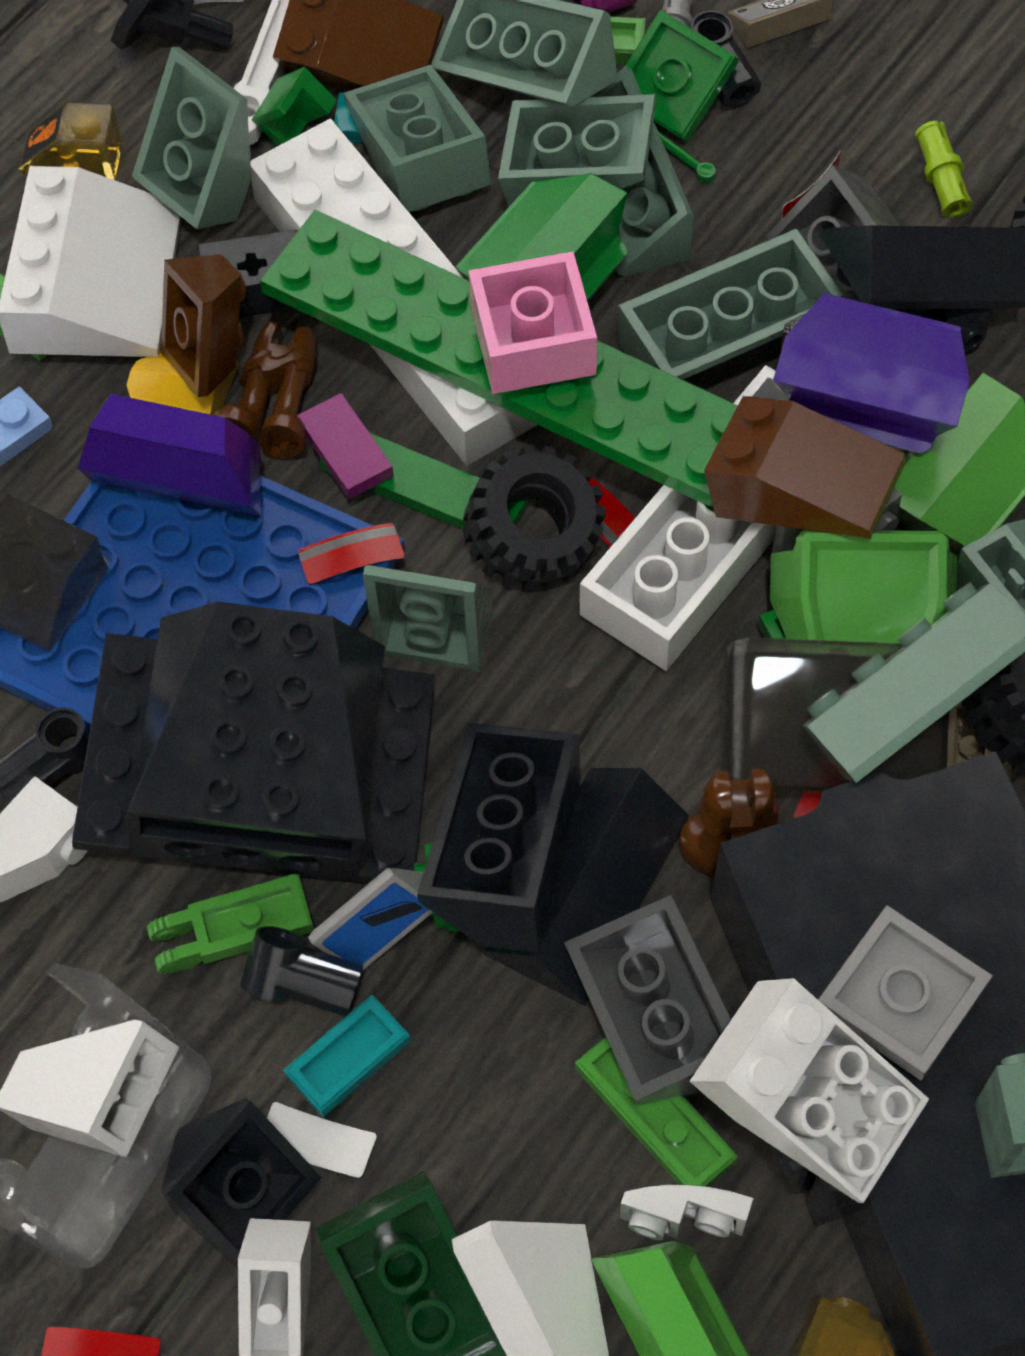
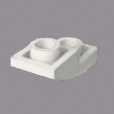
(662, 1209)

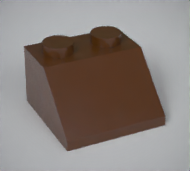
(201, 319)

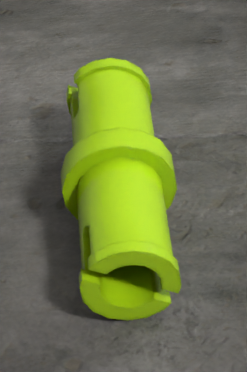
(944, 169)

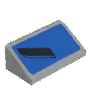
(373, 918)

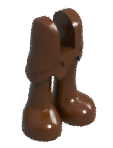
(273, 370)
(726, 809)

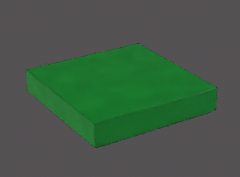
(682, 73)

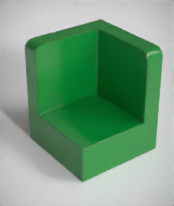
(292, 104)

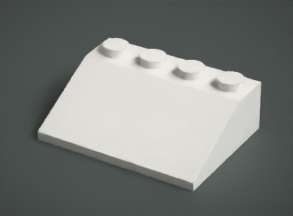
(87, 267)

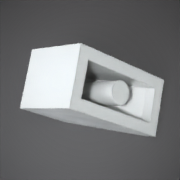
(274, 1287)

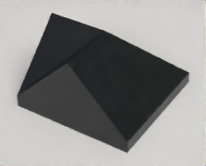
(231, 1171)

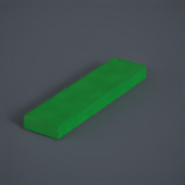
(430, 485)

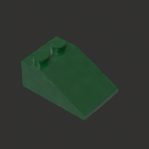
(404, 1276)

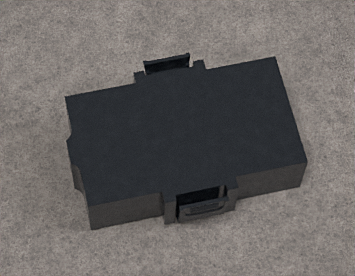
(795, 904)

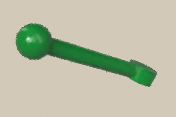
(704, 171)

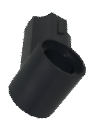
(743, 81)
(41, 755)
(284, 968)

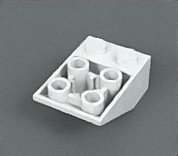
(810, 1087)

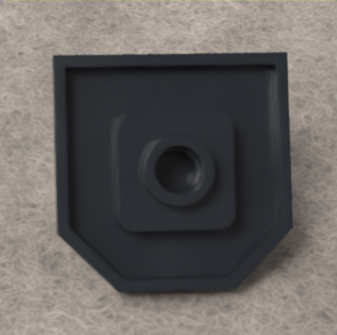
(171, 22)

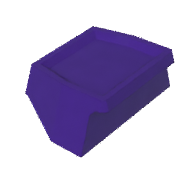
(876, 371)
(173, 454)

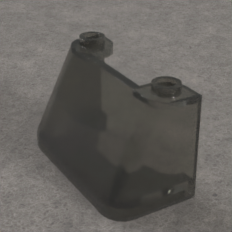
(767, 700)

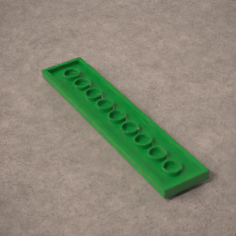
(427, 320)

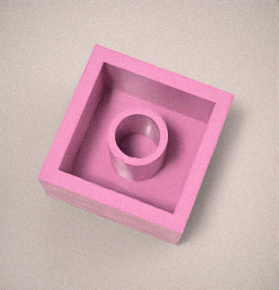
(533, 322)

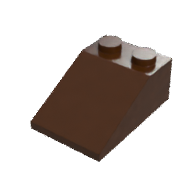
(356, 40)
(800, 470)

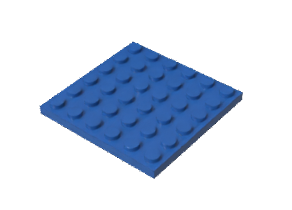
(175, 558)

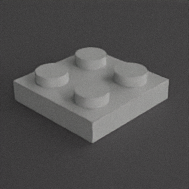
(904, 992)

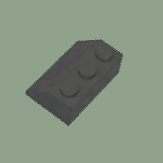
(834, 201)
(651, 998)

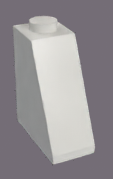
(90, 1085)
(535, 1286)

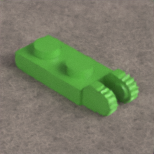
(229, 921)

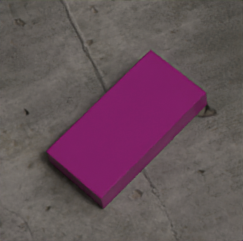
(345, 446)

